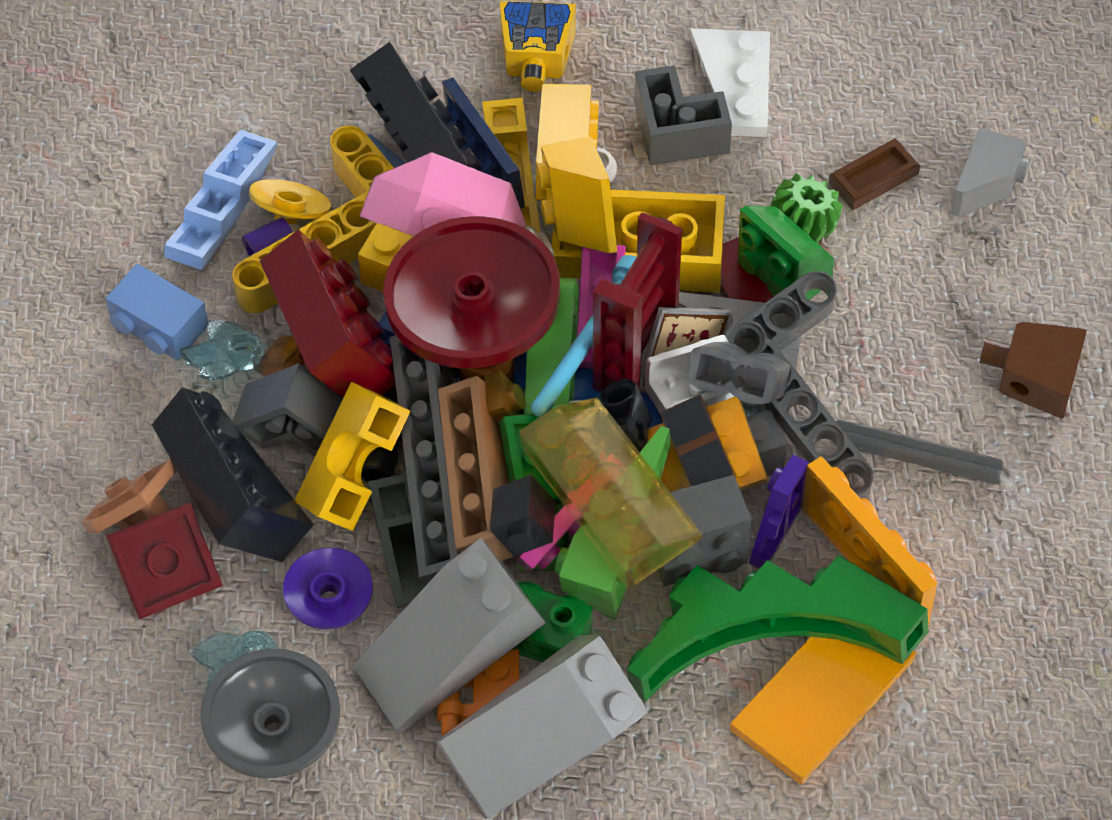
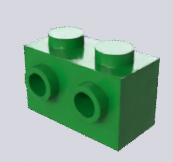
(564, 618)

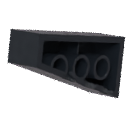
(409, 108)
(228, 478)

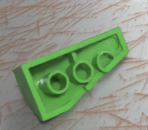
(583, 568)

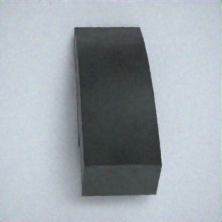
(396, 535)

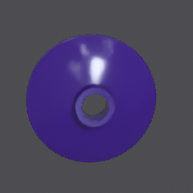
(324, 572)

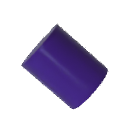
(266, 235)

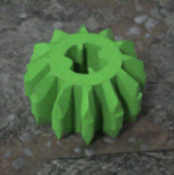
(809, 205)

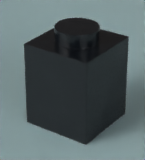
(522, 515)

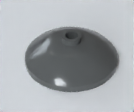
(265, 690)

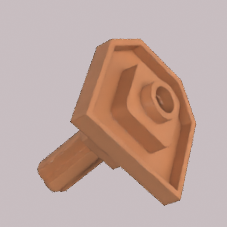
(131, 500)

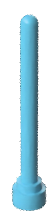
(576, 353)

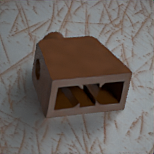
(1037, 364)

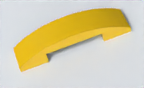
(509, 126)

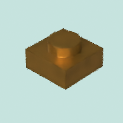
(503, 396)

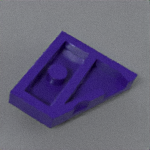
(781, 510)

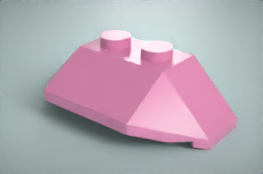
(436, 191)

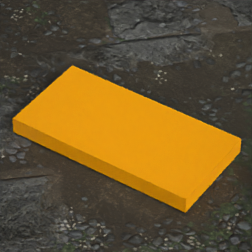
(815, 703)

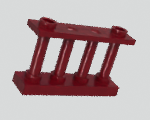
(628, 310)

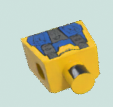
(536, 40)

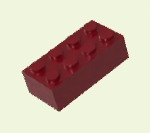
(328, 316)

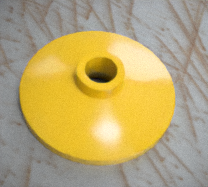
(289, 200)

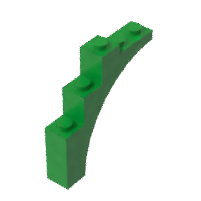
(772, 603)

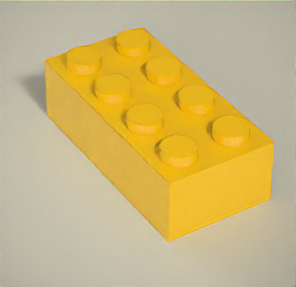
(702, 234)

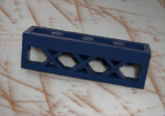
(481, 138)

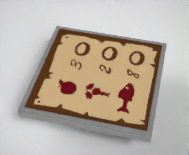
(683, 327)

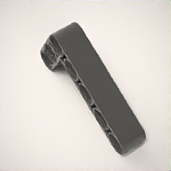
(771, 341)

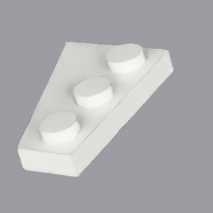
(740, 67)

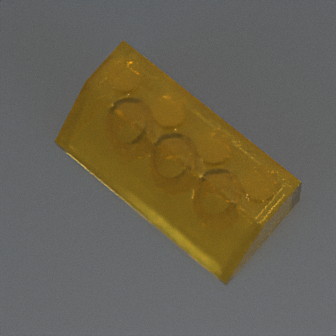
(609, 488)

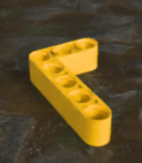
(356, 163)

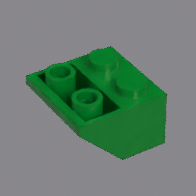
(778, 249)

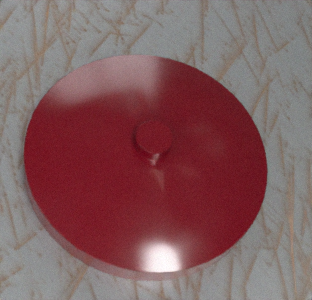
(472, 292)

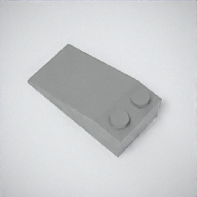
(447, 636)
(542, 724)

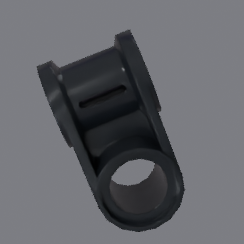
(628, 409)

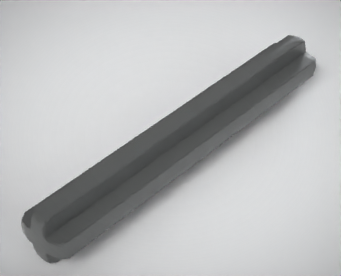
(923, 452)

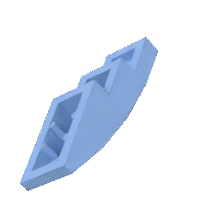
(220, 200)

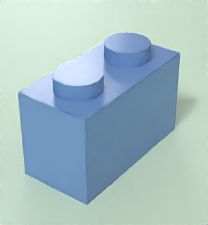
(156, 312)

